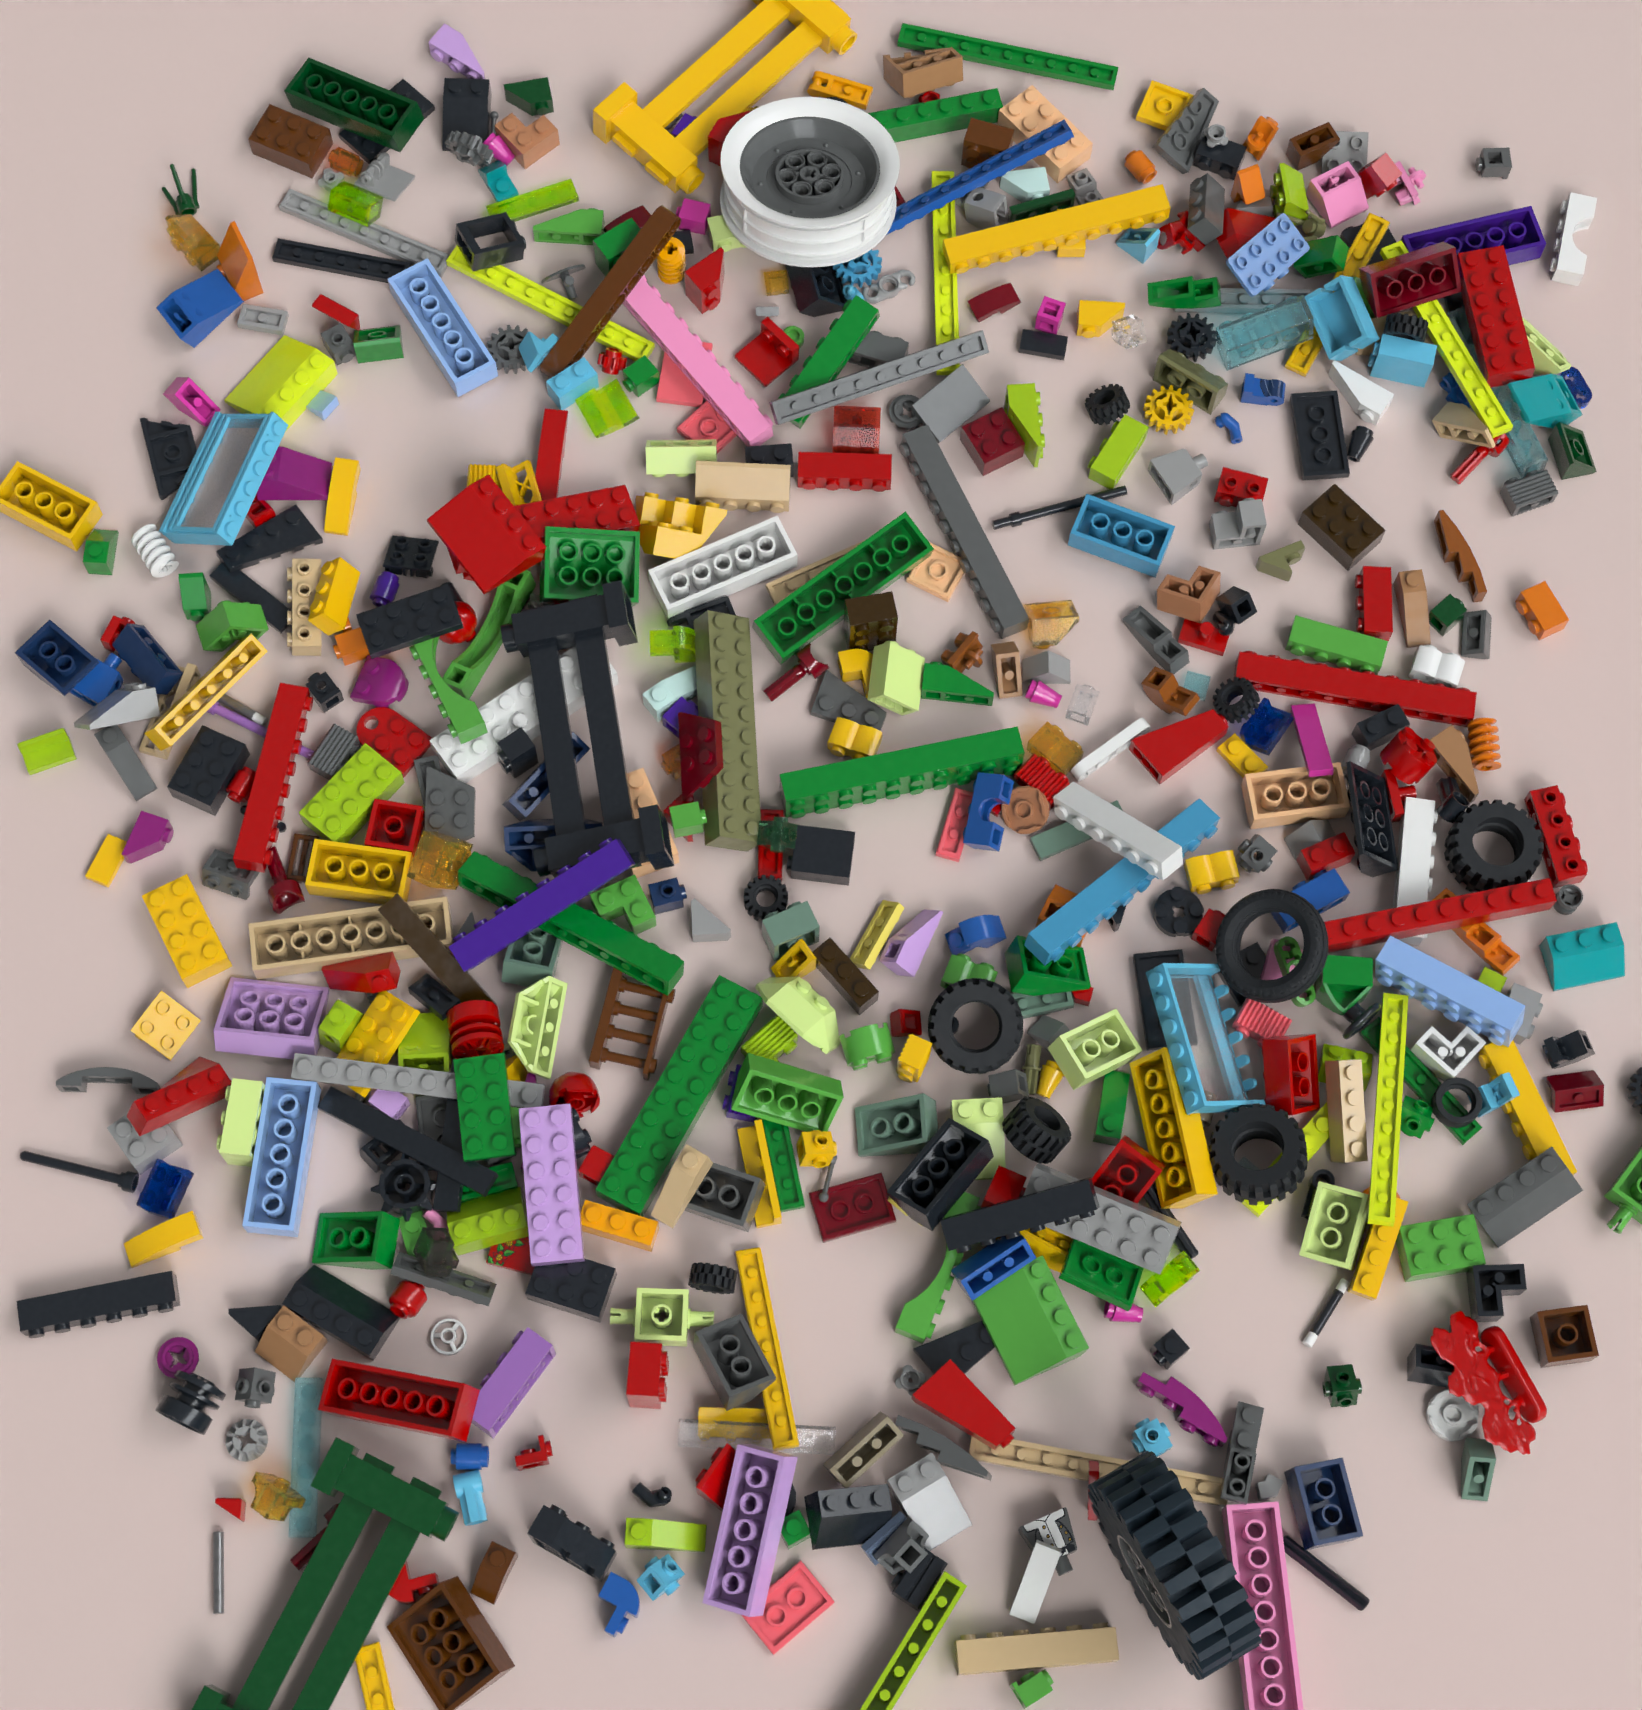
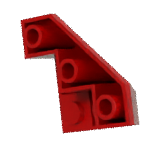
(1239, 228)

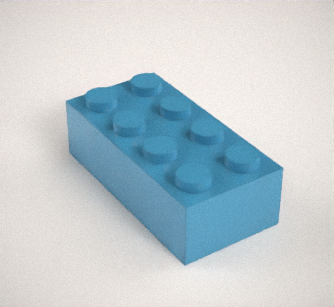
(1121, 535)

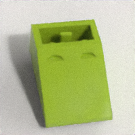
(1022, 409)
(427, 1045)

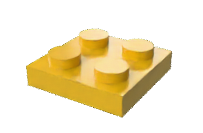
(1162, 105)

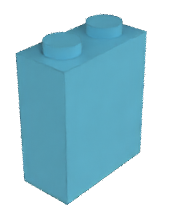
(1402, 360)

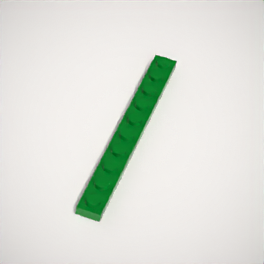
(1010, 56)

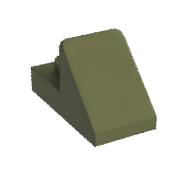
(1278, 561)

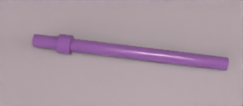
(249, 724)

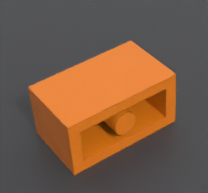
(1541, 610)

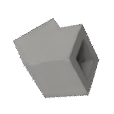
(1268, 1488)

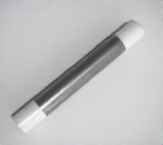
(242, 709)

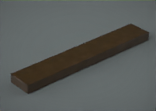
(432, 950)

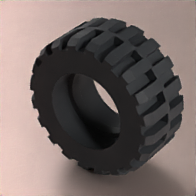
(1505, 821)
(983, 1059)
(1255, 1124)

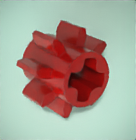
(612, 361)

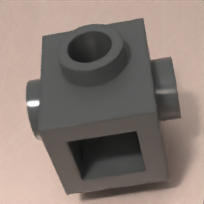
(1264, 854)
(255, 1387)

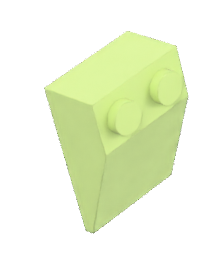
(986, 1119)

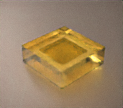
(776, 282)

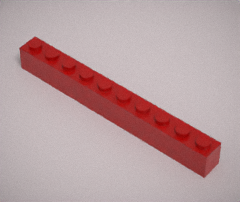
(1356, 689)
(1440, 915)

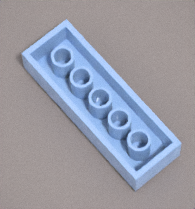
(442, 327)
(1449, 992)
(282, 1157)

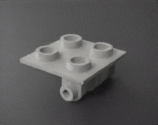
(1351, 148)
(384, 179)

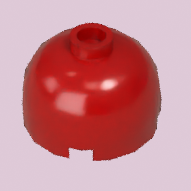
(576, 1090)

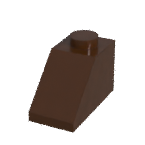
(1311, 145)
(493, 1572)

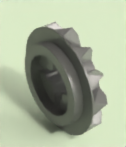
(896, 412)

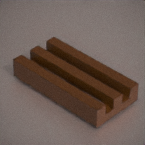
(297, 837)

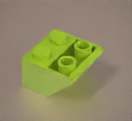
(1289, 193)

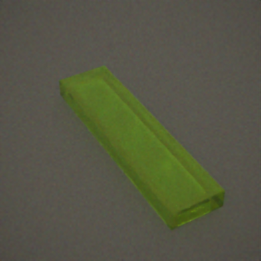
(536, 201)

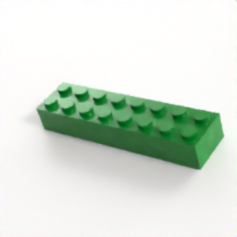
(859, 573)

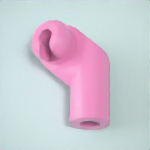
(435, 1219)

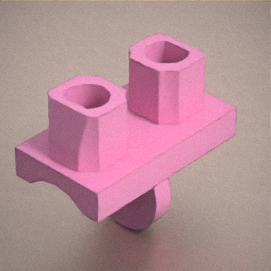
(1409, 192)

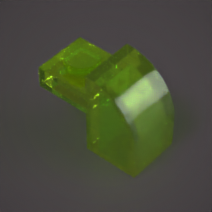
(674, 642)
(1172, 1278)

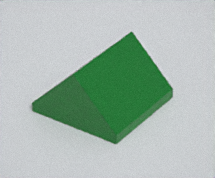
(378, 344)

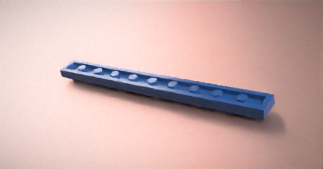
(981, 174)

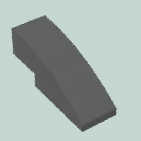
(1157, 640)

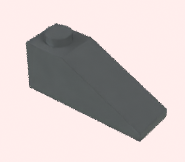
(125, 761)

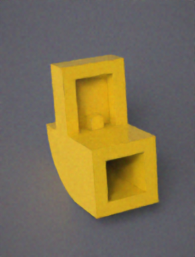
(856, 665)

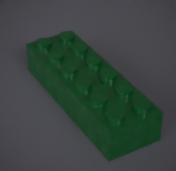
(354, 104)

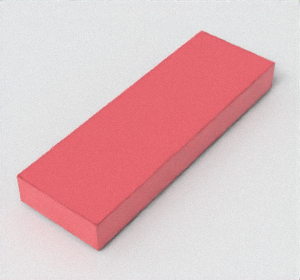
(952, 838)

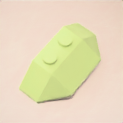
(1545, 355)
(802, 1010)
(537, 1024)

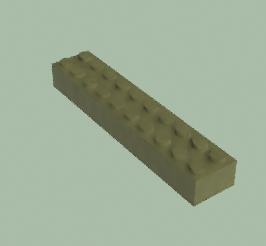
(728, 696)

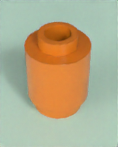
(1140, 166)

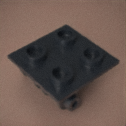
(412, 555)

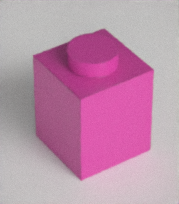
(694, 216)

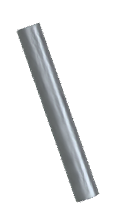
(218, 1572)

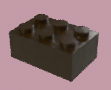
(1341, 527)
(870, 621)

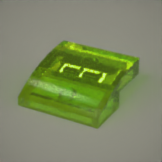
(607, 409)

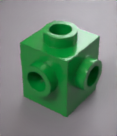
(1415, 1117)

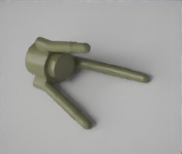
(1312, 227)

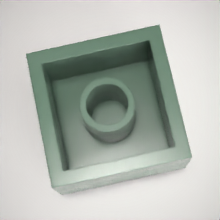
(787, 927)

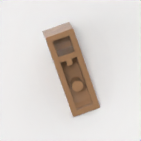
(1413, 607)
(1455, 760)

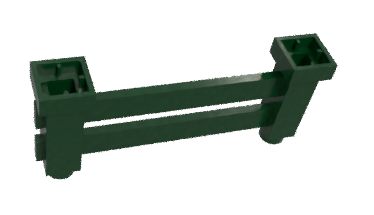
(366, 1487)

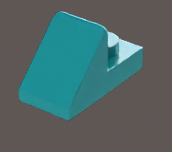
(498, 181)

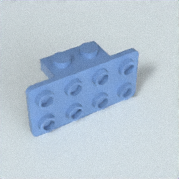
(1267, 255)

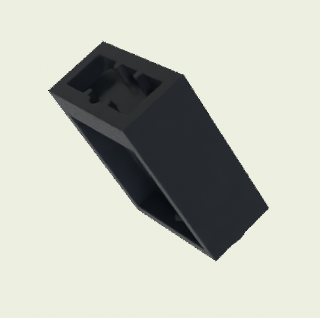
(494, 255)

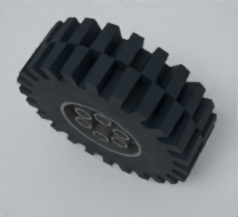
(1175, 1565)

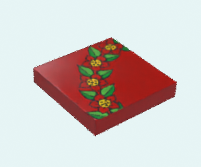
(512, 1256)

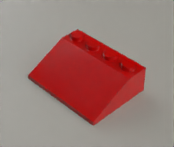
(487, 534)

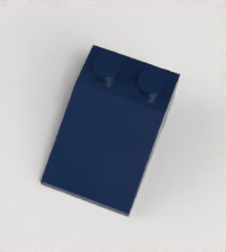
(56, 658)

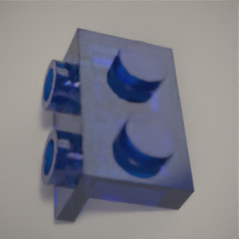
(1265, 727)
(164, 1189)

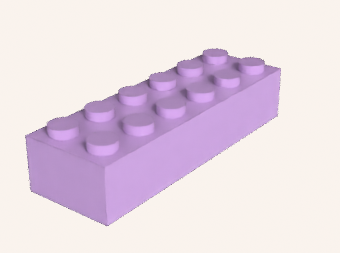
(551, 1185)
(750, 1530)

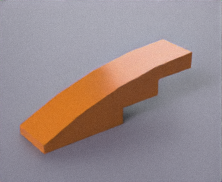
(1485, 942)

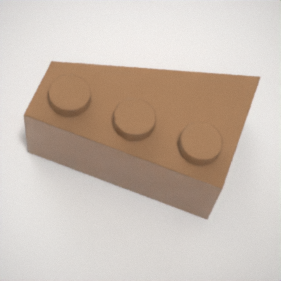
(924, 72)

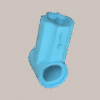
(469, 1491)

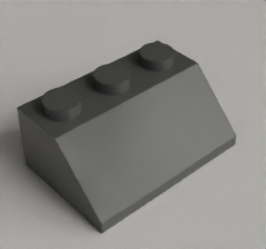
(733, 1361)

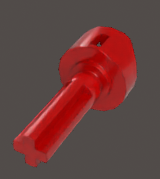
(1477, 456)

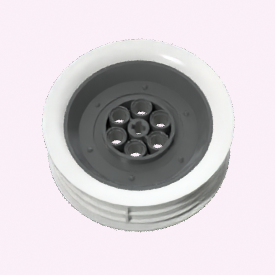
(809, 181)

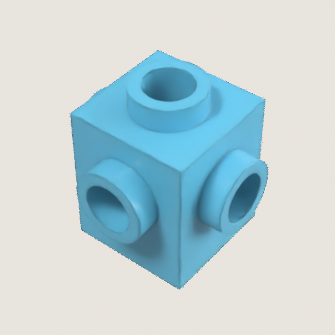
(1155, 1429)
(660, 1577)

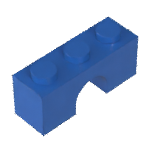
(988, 792)

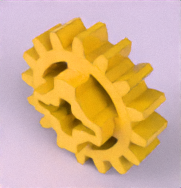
(1180, 409)

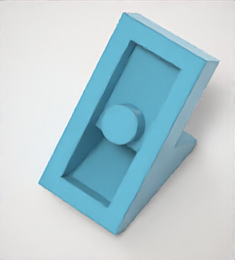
(535, 350)

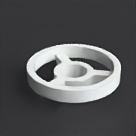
(450, 1342)

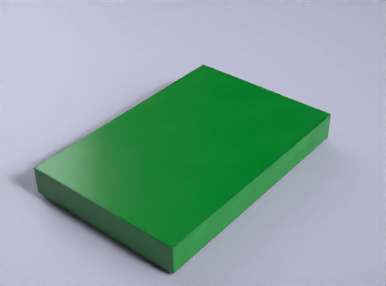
(1101, 1274)

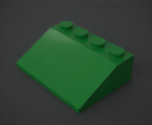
(584, 559)

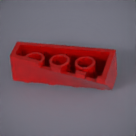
(187, 1092)

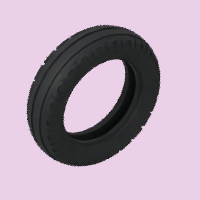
(1309, 965)

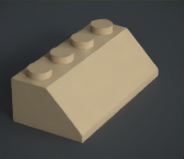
(743, 486)

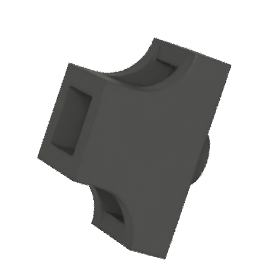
(903, 1548)

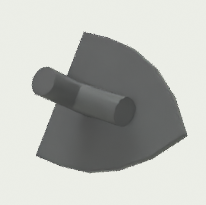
(567, 280)

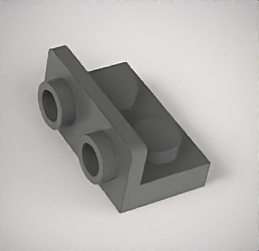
(222, 875)

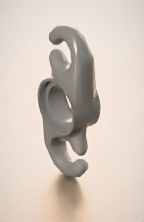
(883, 294)

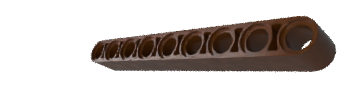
(612, 291)

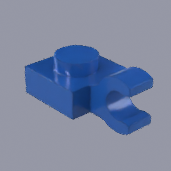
(1455, 393)

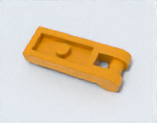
(850, 91)

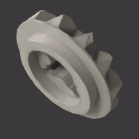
(250, 1451)

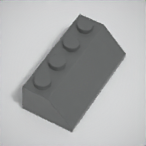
(1525, 1197)

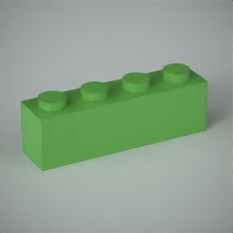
(1336, 645)

